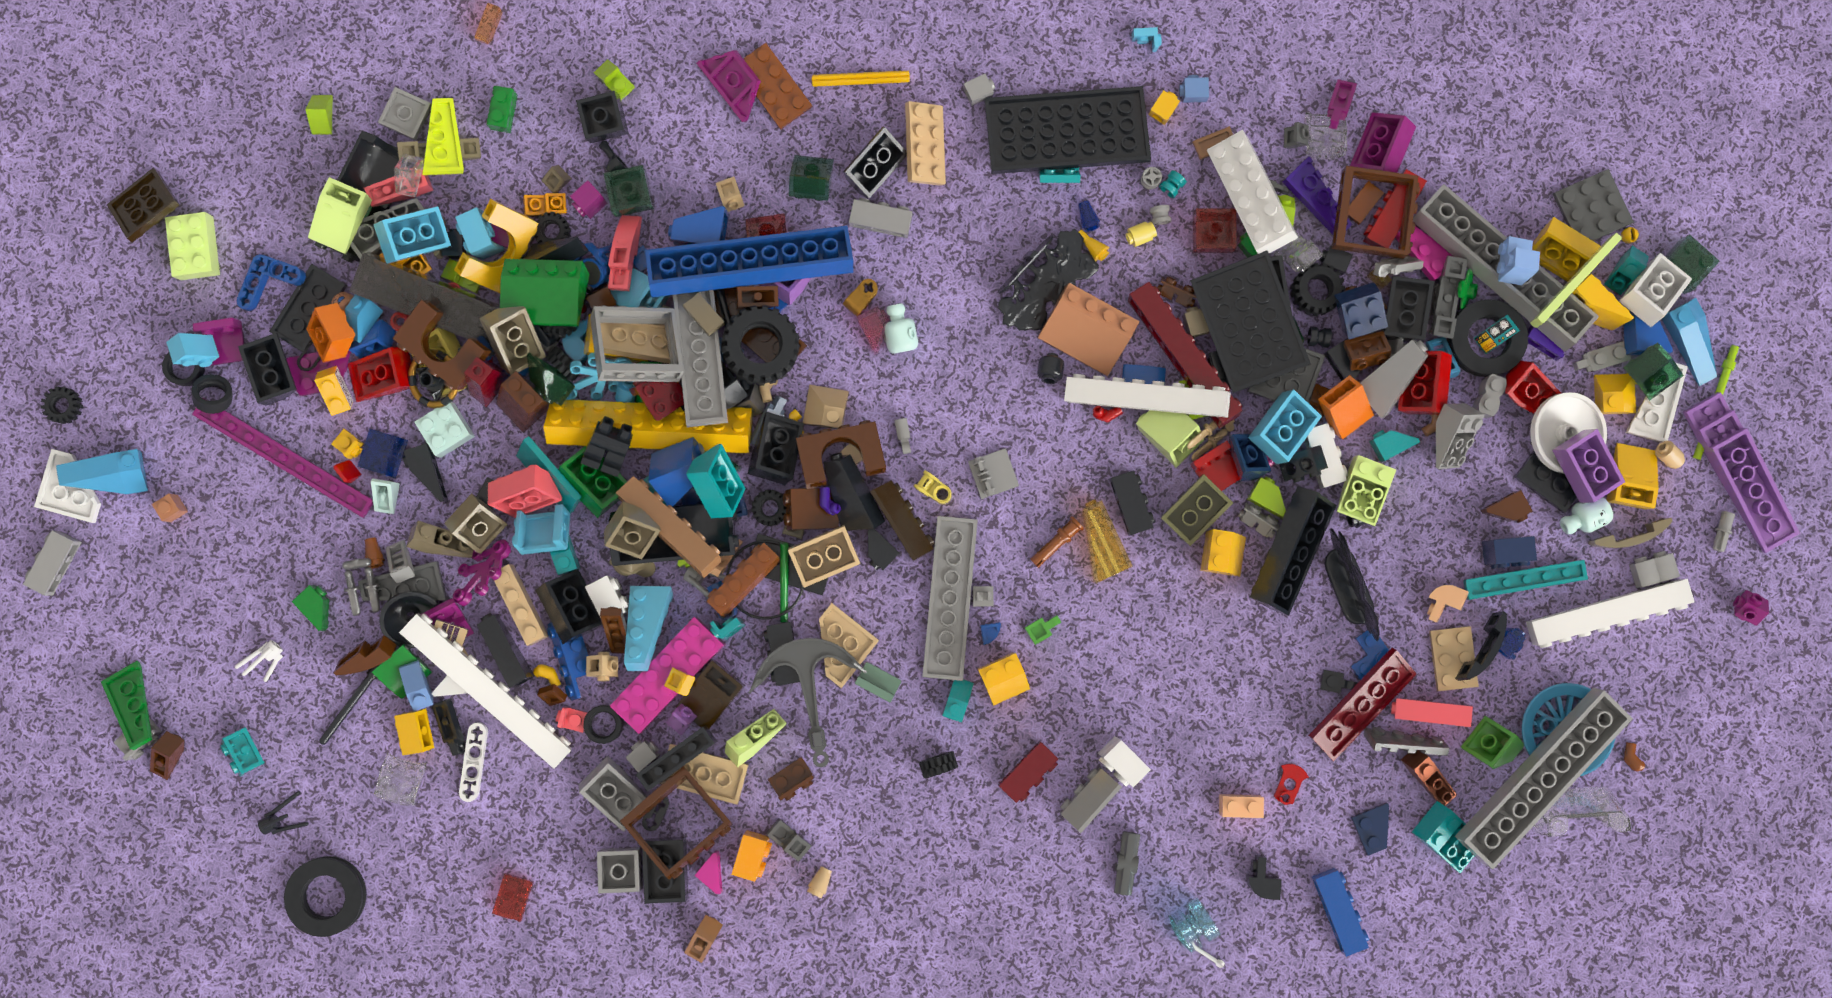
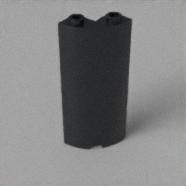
(367, 164)
(716, 531)

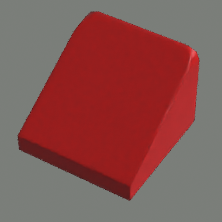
(347, 471)

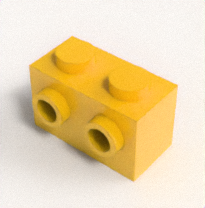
(414, 732)

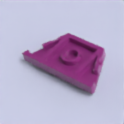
(733, 81)
(305, 379)

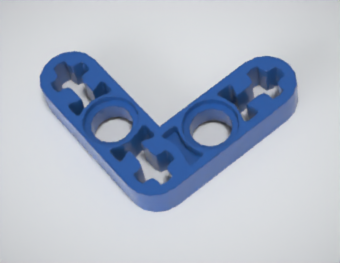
(266, 271)

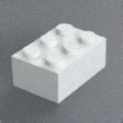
(1655, 290)
(1127, 765)

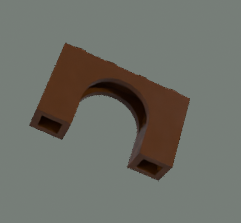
(414, 338)
(862, 436)

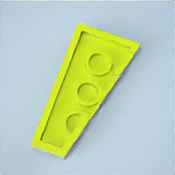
(443, 143)

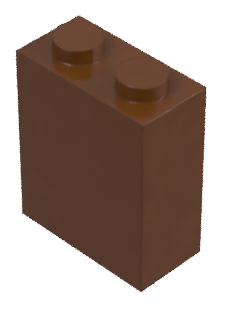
(805, 512)

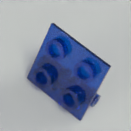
(382, 453)

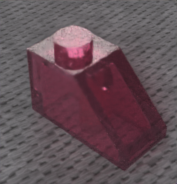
(873, 326)

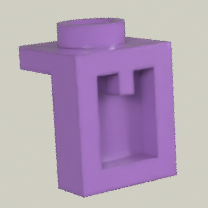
(681, 719)

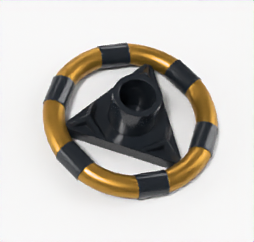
(433, 384)

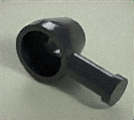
(614, 161)

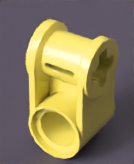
(932, 487)

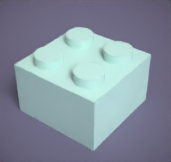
(444, 429)

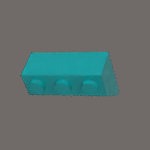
(716, 482)

